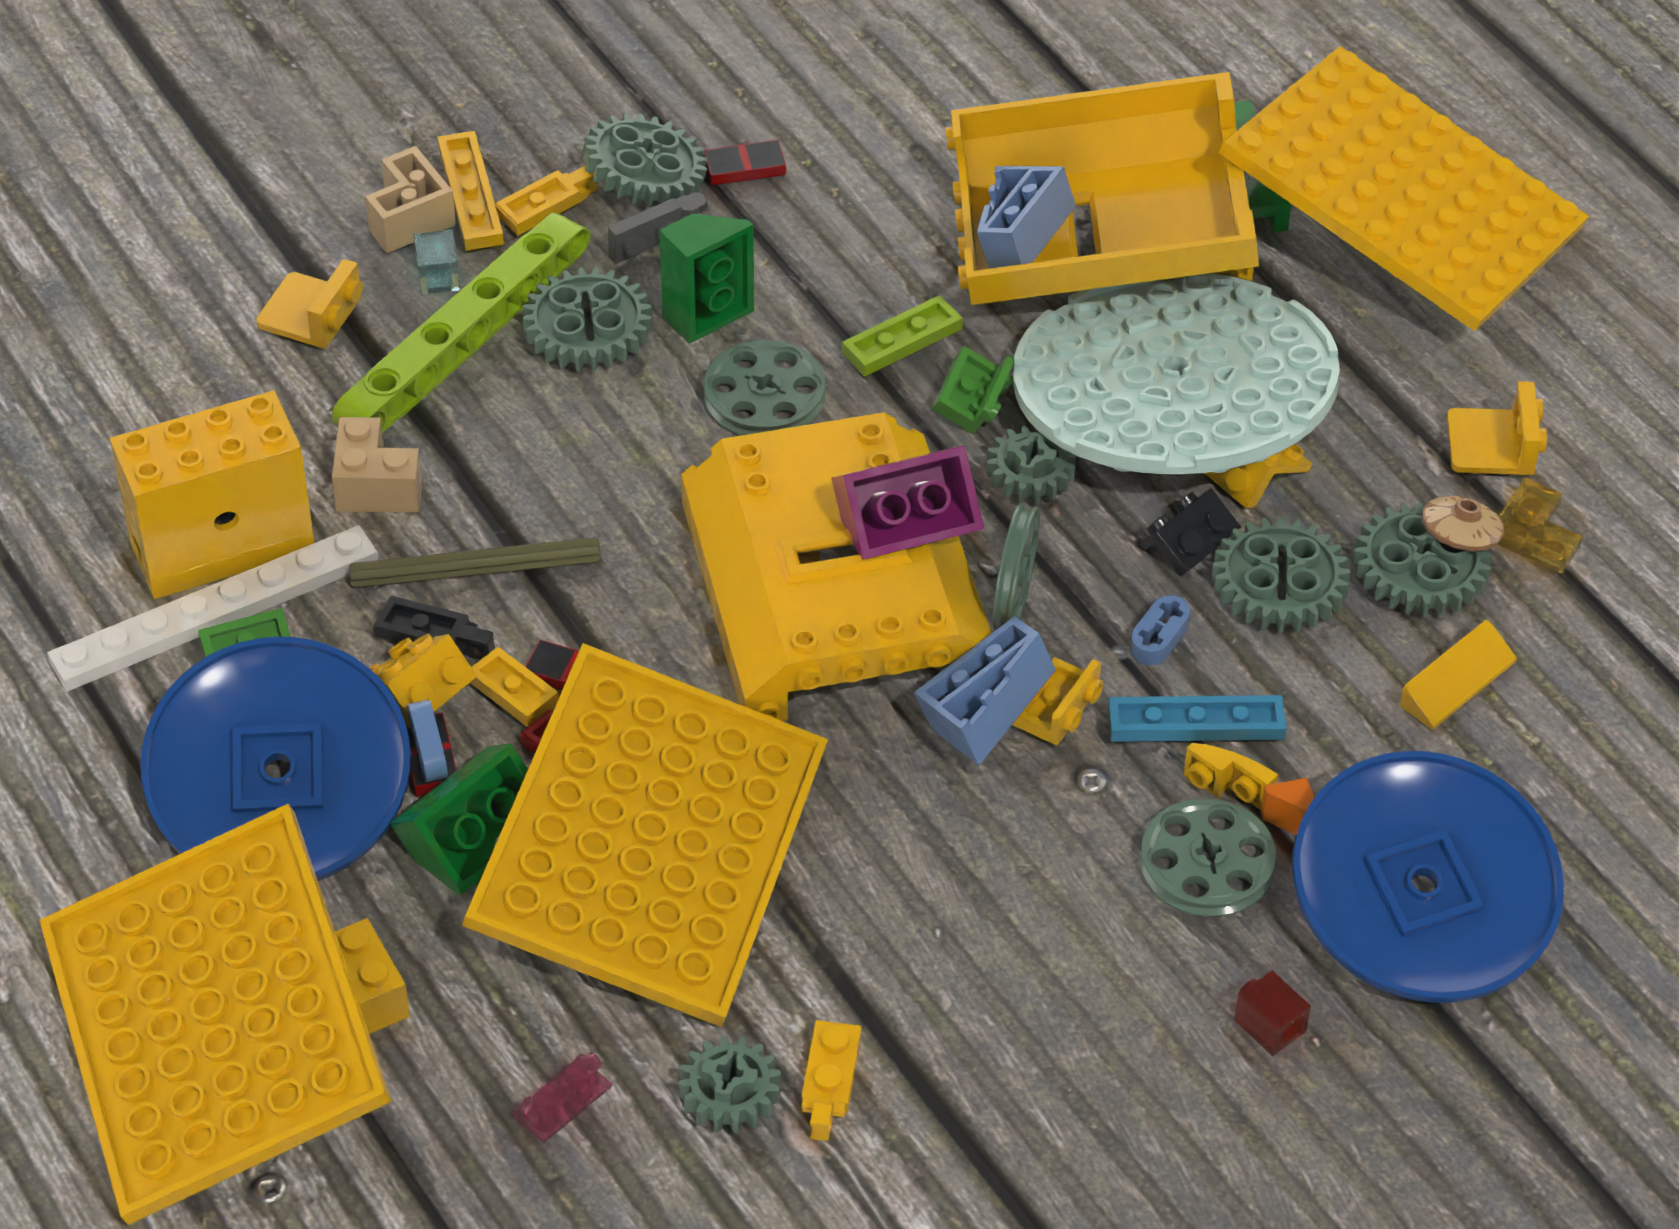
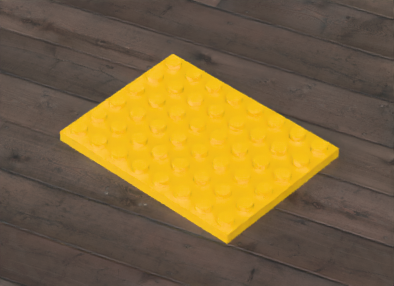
(1405, 186)
(647, 835)
(212, 1014)

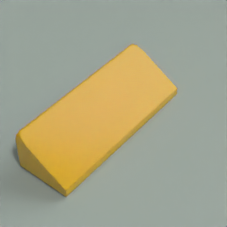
(1457, 675)

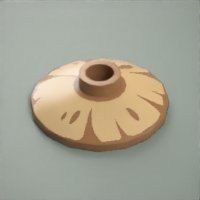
(1462, 523)

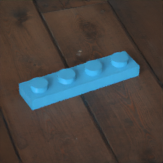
(1196, 718)

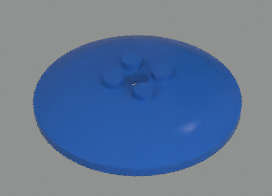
(268, 704)
(1438, 820)

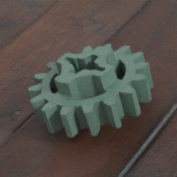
(1029, 465)
(729, 1084)

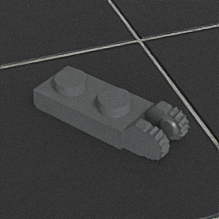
(641, 231)

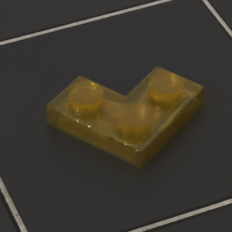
(1529, 529)

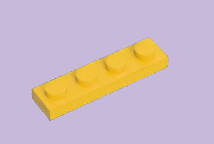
(471, 190)

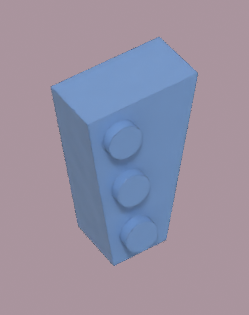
(1023, 213)
(986, 689)

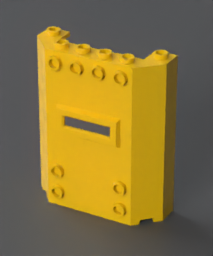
(1143, 164)
(826, 619)

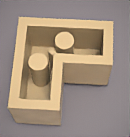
(411, 202)
(372, 476)

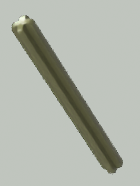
(474, 562)

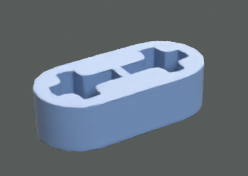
(1152, 626)
(427, 741)

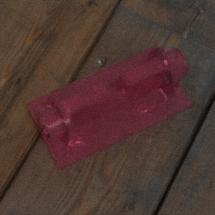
(563, 1097)

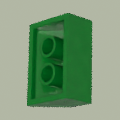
(706, 273)
(459, 820)

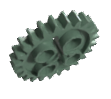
(644, 159)
(557, 321)
(1414, 566)
(1312, 574)

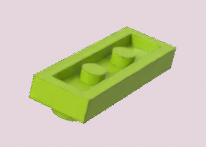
(902, 335)

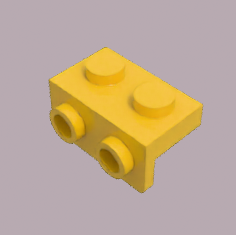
(1061, 701)

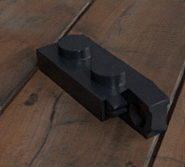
(413, 619)

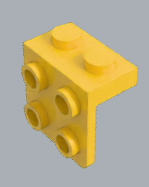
(311, 307)
(1498, 438)
(1249, 481)
(424, 671)

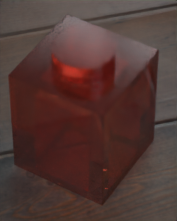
(1271, 1012)

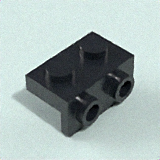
(1191, 531)

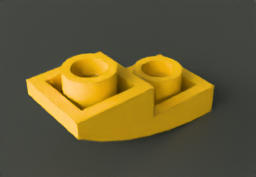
(1222, 769)

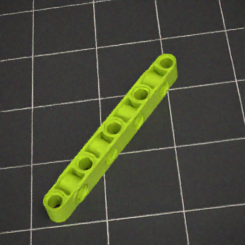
(464, 323)

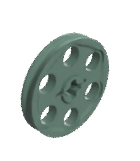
(764, 387)
(1016, 565)
(1196, 869)

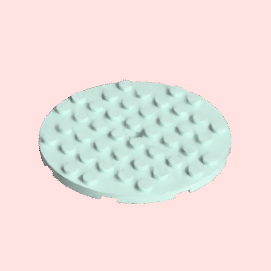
(1111, 388)

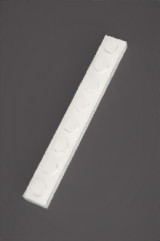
(214, 605)

